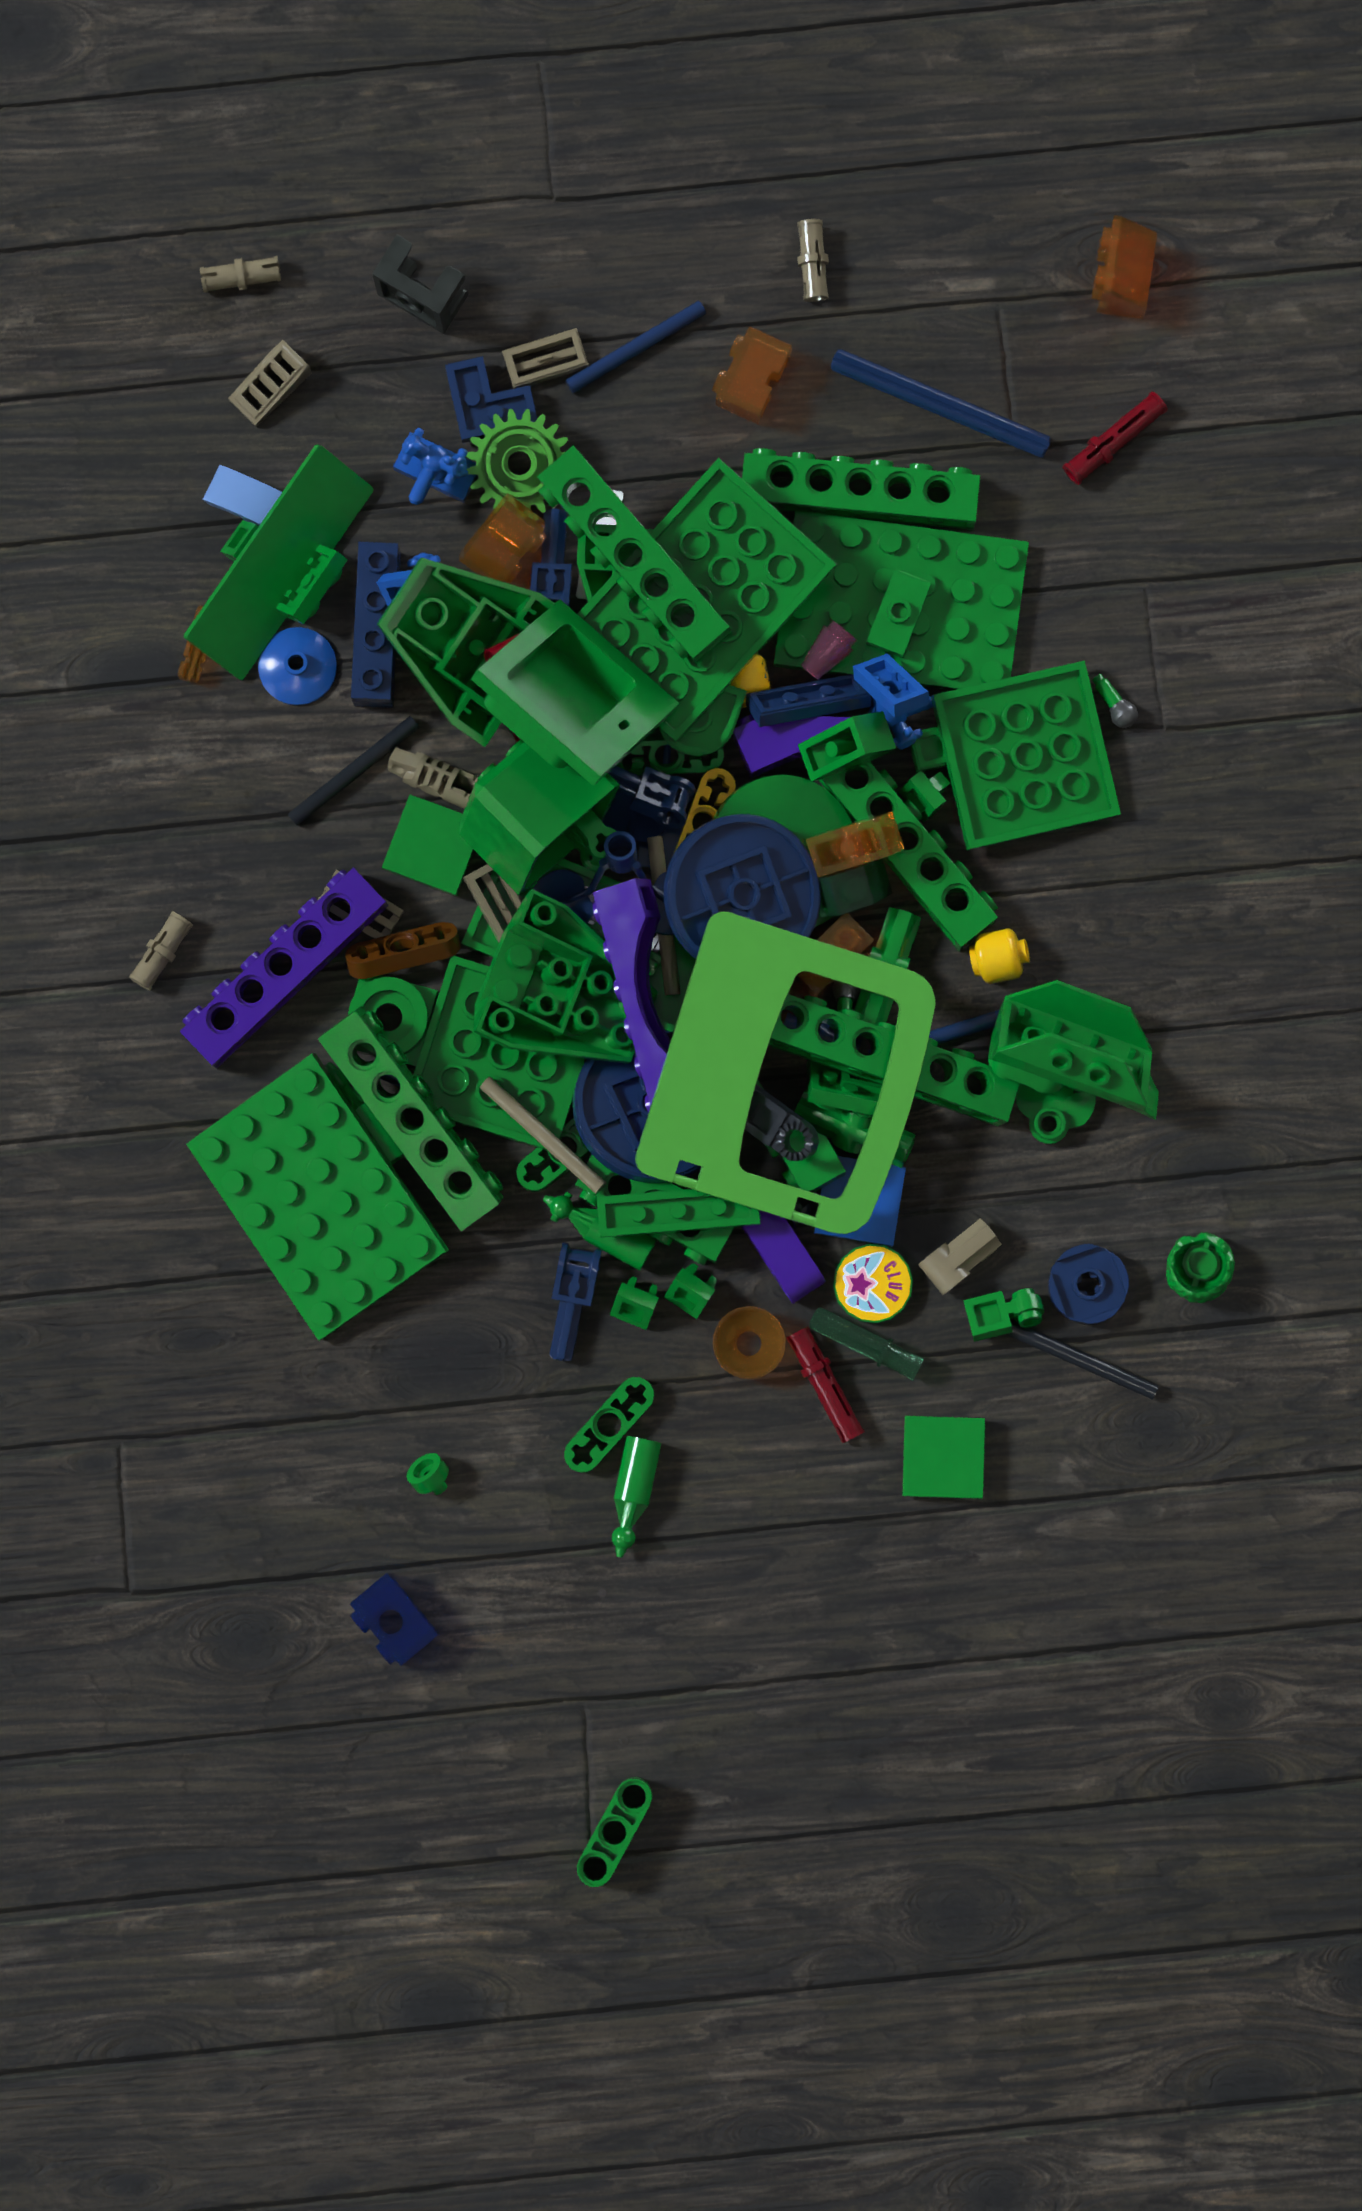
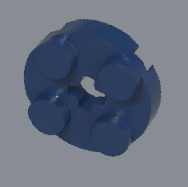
(1077, 1304)

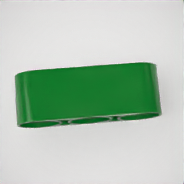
(609, 1851)

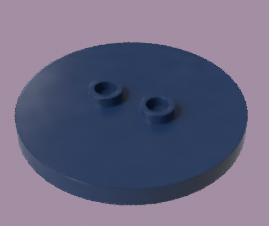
(744, 869)
(612, 1117)

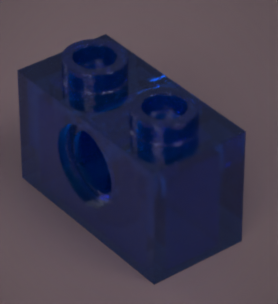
(416, 1628)

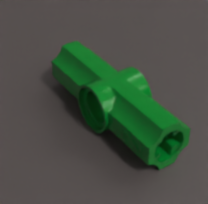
(893, 948)
(848, 1129)

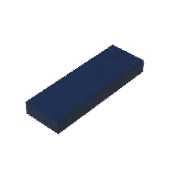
(807, 700)

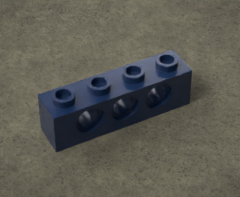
(372, 652)

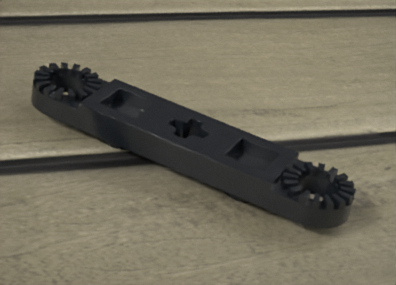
(774, 1122)

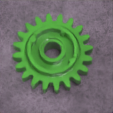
(496, 449)

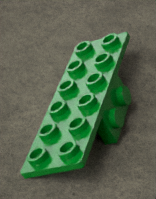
(282, 565)

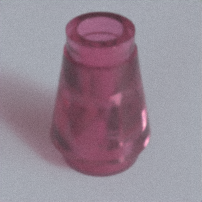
(828, 649)

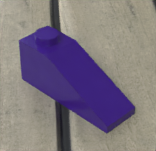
(776, 744)

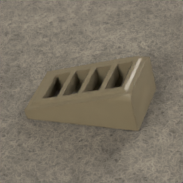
(270, 362)

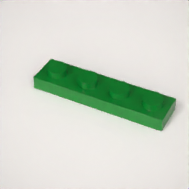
(669, 1213)

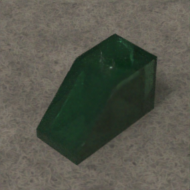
(854, 888)

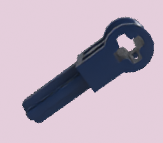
(552, 576)
(656, 794)
(574, 1288)

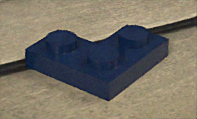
(475, 402)

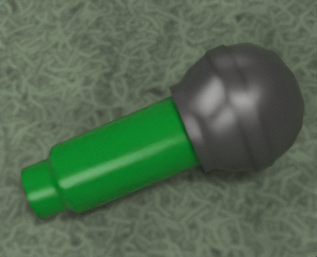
(1122, 712)
(844, 995)

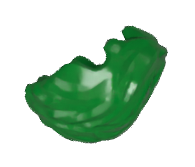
(1200, 1267)

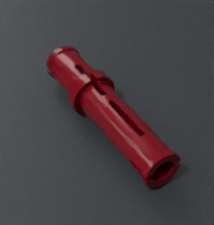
(1102, 448)
(821, 1377)

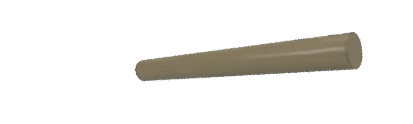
(666, 942)
(543, 1135)

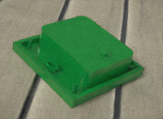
(572, 694)

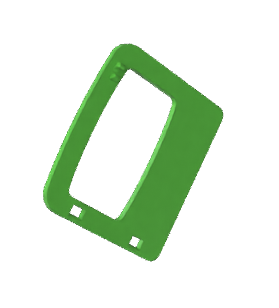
(718, 1054)

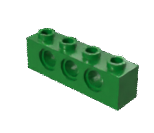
(700, 1248)

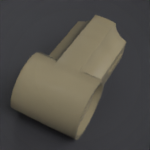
(953, 1261)

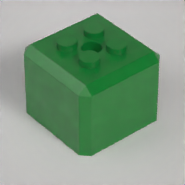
(522, 813)

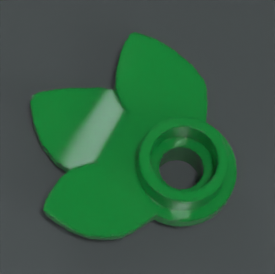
(1064, 1107)

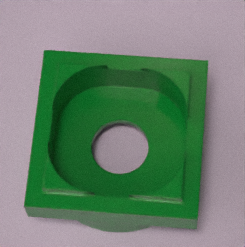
(415, 1005)

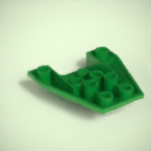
(552, 988)

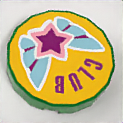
(872, 1283)

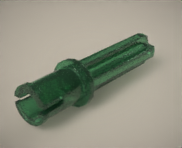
(866, 1343)

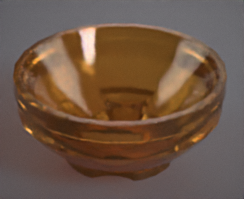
(749, 1320)

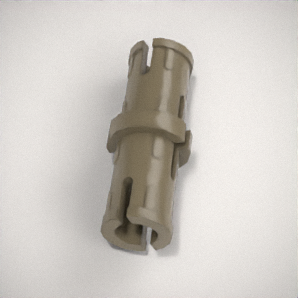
(813, 260)
(240, 274)
(161, 951)

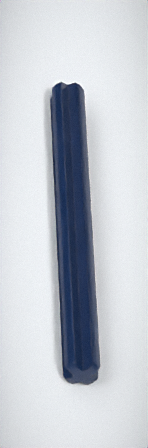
(940, 403)

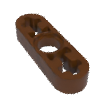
(381, 955)

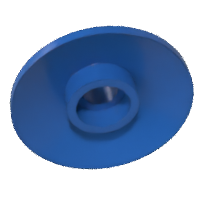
(300, 685)

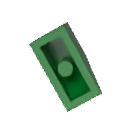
(847, 745)

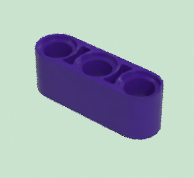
(785, 1256)

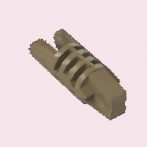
(432, 776)

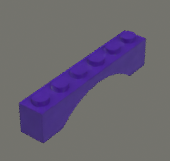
(629, 924)

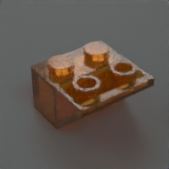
(1127, 268)

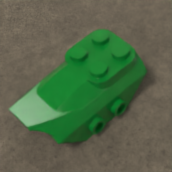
(1074, 1041)

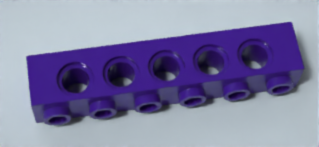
(219, 1045)

